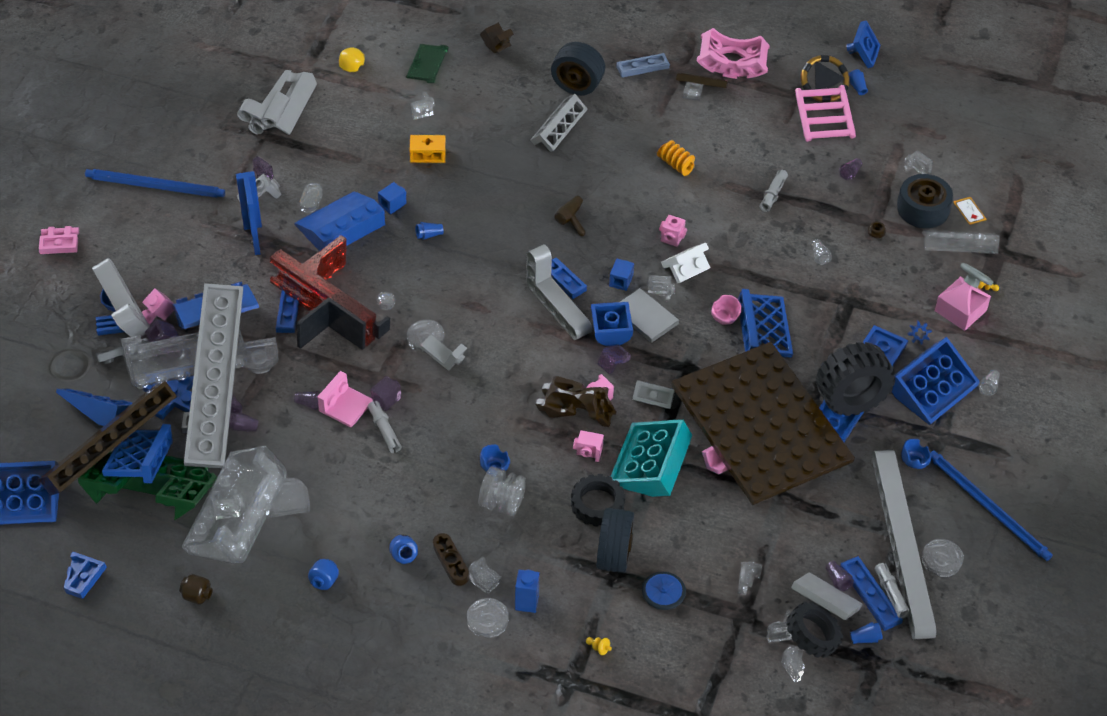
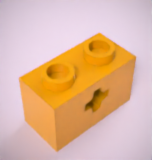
(427, 148)

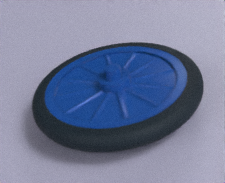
(663, 590)

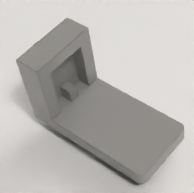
(266, 184)
(442, 354)

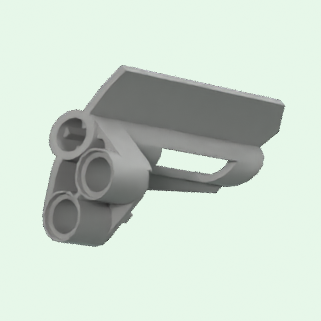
(279, 109)

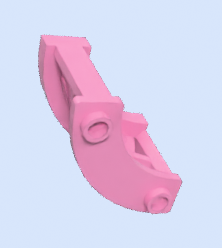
(752, 50)

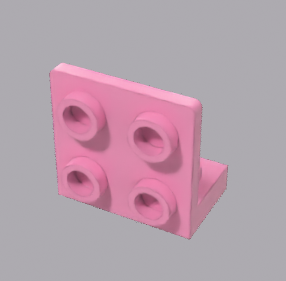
(342, 401)

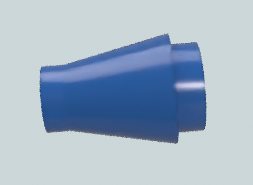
(857, 80)
(428, 230)
(867, 634)

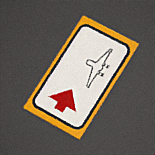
(969, 210)

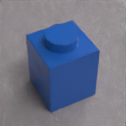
(392, 198)
(621, 274)

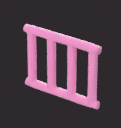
(847, 117)

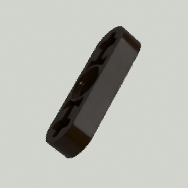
(450, 568)

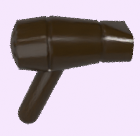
(567, 213)

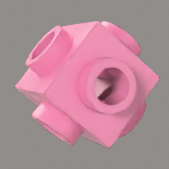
(672, 230)

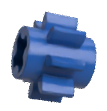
(923, 335)

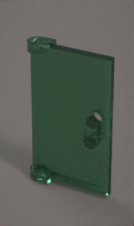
(427, 62)

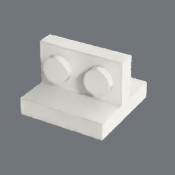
(688, 263)

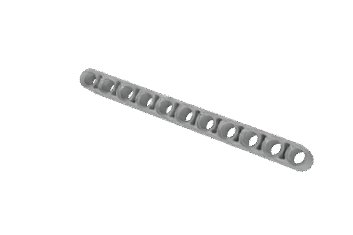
(904, 545)

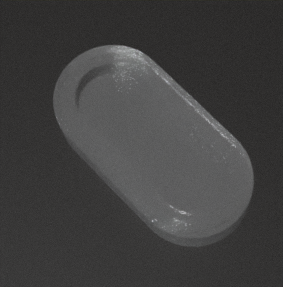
(311, 197)

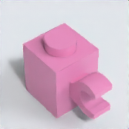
(157, 305)

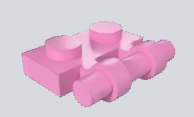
(59, 240)

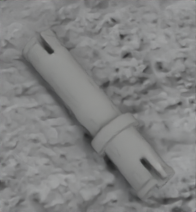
(771, 194)
(381, 420)
(889, 584)

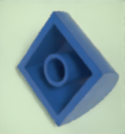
(612, 323)

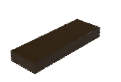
(702, 80)

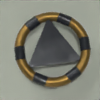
(825, 77)

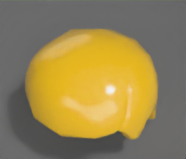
(351, 59)

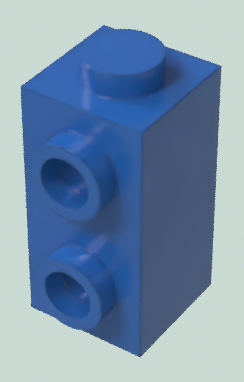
(527, 591)

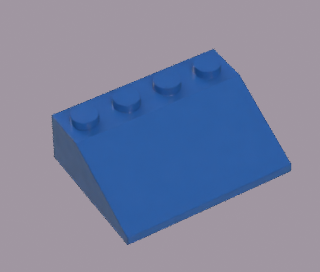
(349, 216)
(189, 311)
(934, 381)
(23, 495)

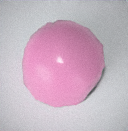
(726, 309)

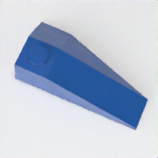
(96, 407)

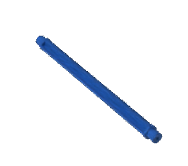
(155, 183)
(993, 508)

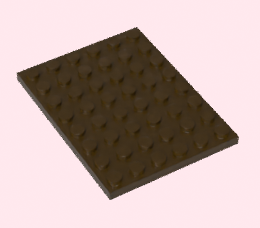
(762, 422)

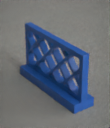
(249, 205)
(750, 324)
(152, 456)

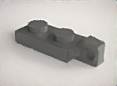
(109, 355)

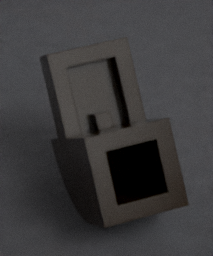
(496, 38)

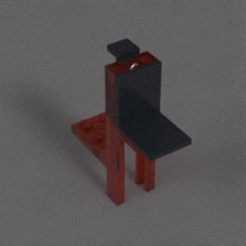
(327, 303)

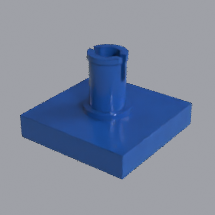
(865, 44)

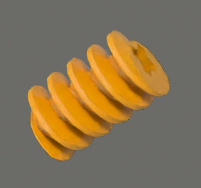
(677, 157)

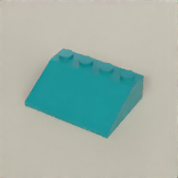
(652, 457)

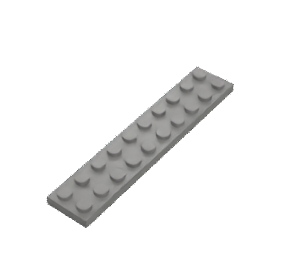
(213, 376)

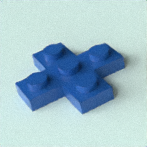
(183, 399)

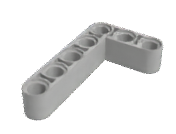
(552, 296)
(127, 313)

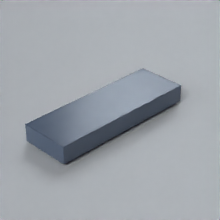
(642, 65)

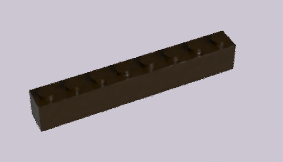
(107, 438)

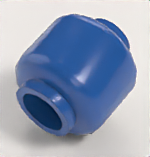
(403, 549)
(323, 574)

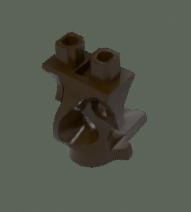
(563, 402)

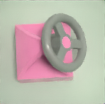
(963, 300)

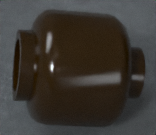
(195, 589)

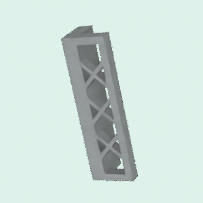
(554, 120)

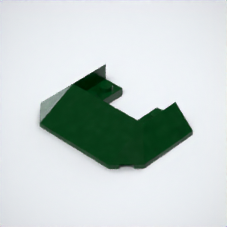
(172, 485)

